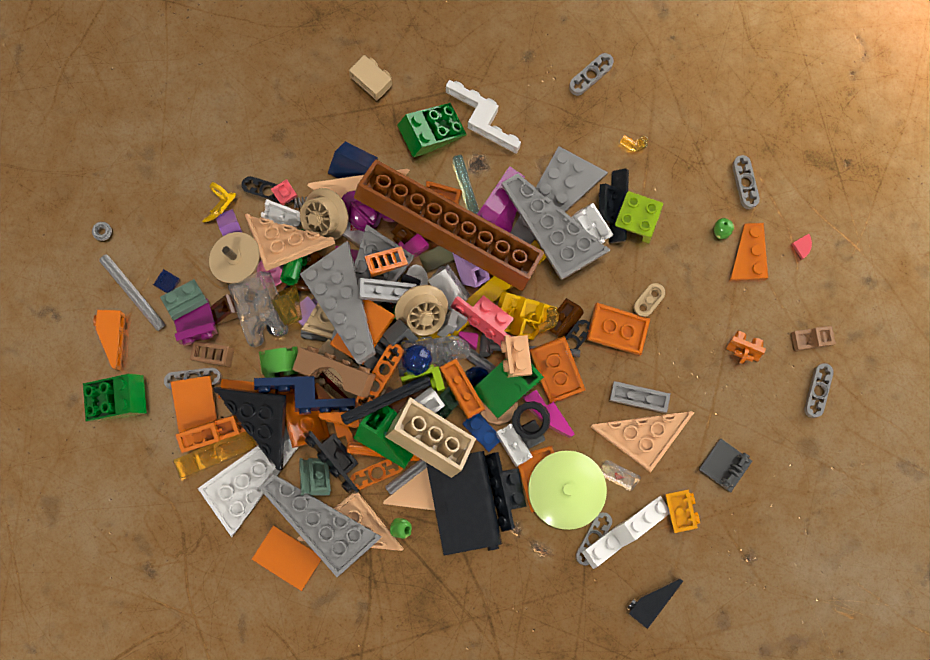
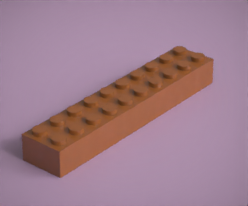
(448, 224)

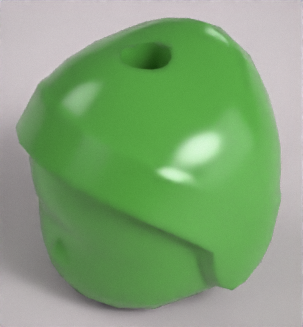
(723, 228)
(400, 528)

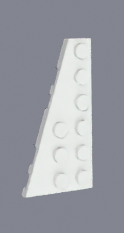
(236, 489)

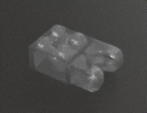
(254, 307)
(441, 349)

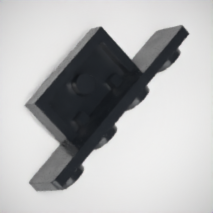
(611, 200)
(336, 456)
(506, 491)

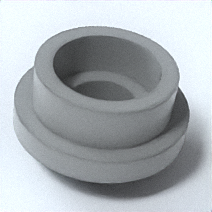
(96, 229)

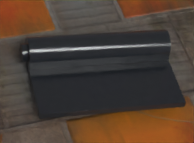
(465, 507)

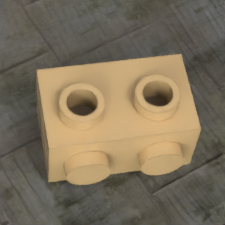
(371, 77)

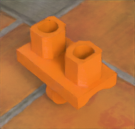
(744, 349)

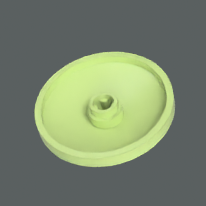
(567, 490)

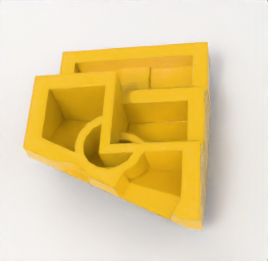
(526, 314)

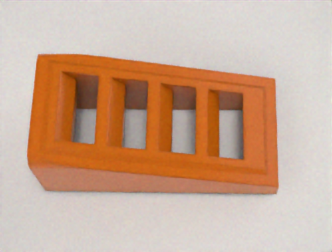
(383, 254)
(335, 417)

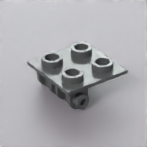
(725, 465)

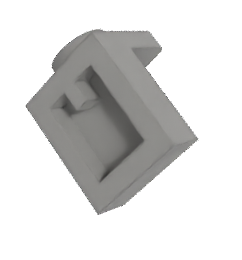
(452, 322)

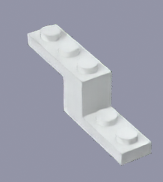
(483, 116)
(626, 532)

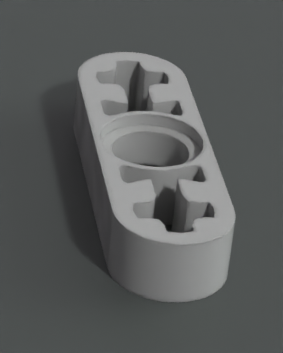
(578, 78)
(750, 175)
(206, 372)
(811, 394)
(596, 523)

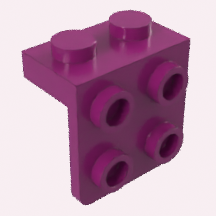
(195, 325)

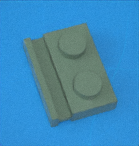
(183, 299)
(314, 477)

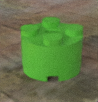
(278, 361)

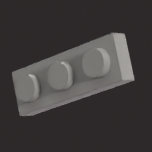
(382, 290)
(639, 397)

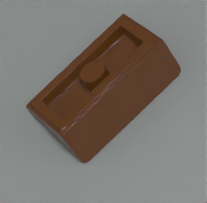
(568, 316)

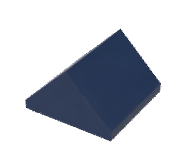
(350, 161)

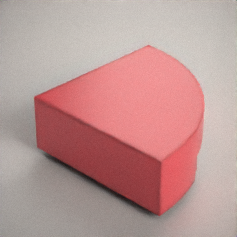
(803, 246)

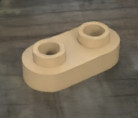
(648, 300)

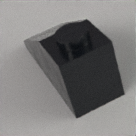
(649, 605)

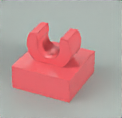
(284, 192)

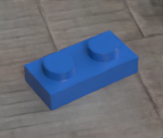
(482, 431)

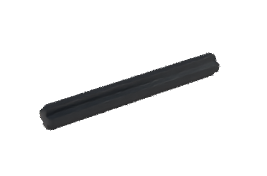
(385, 400)

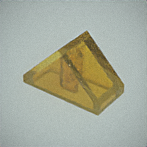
(288, 305)

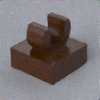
(402, 234)

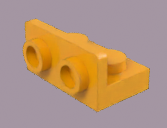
(682, 511)

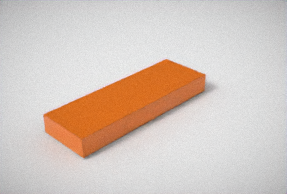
(462, 388)

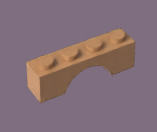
(355, 380)

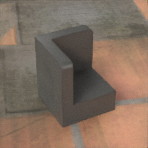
(398, 332)

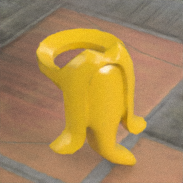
(226, 199)

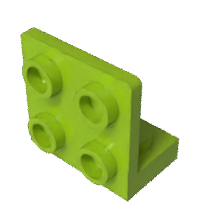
(639, 215)
(433, 373)

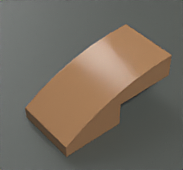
(813, 338)

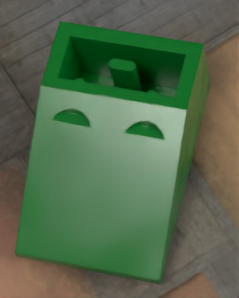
(430, 129)
(503, 392)
(114, 397)
(373, 432)

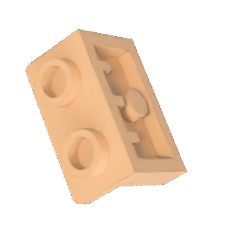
(517, 356)

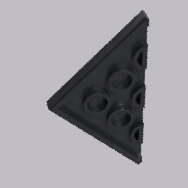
(261, 417)

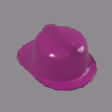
(359, 213)

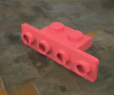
(485, 317)

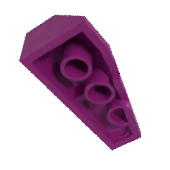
(499, 207)

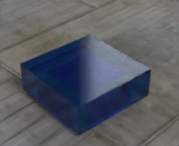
(166, 281)

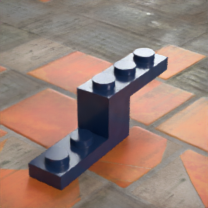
(303, 394)

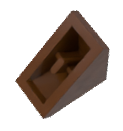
(224, 310)

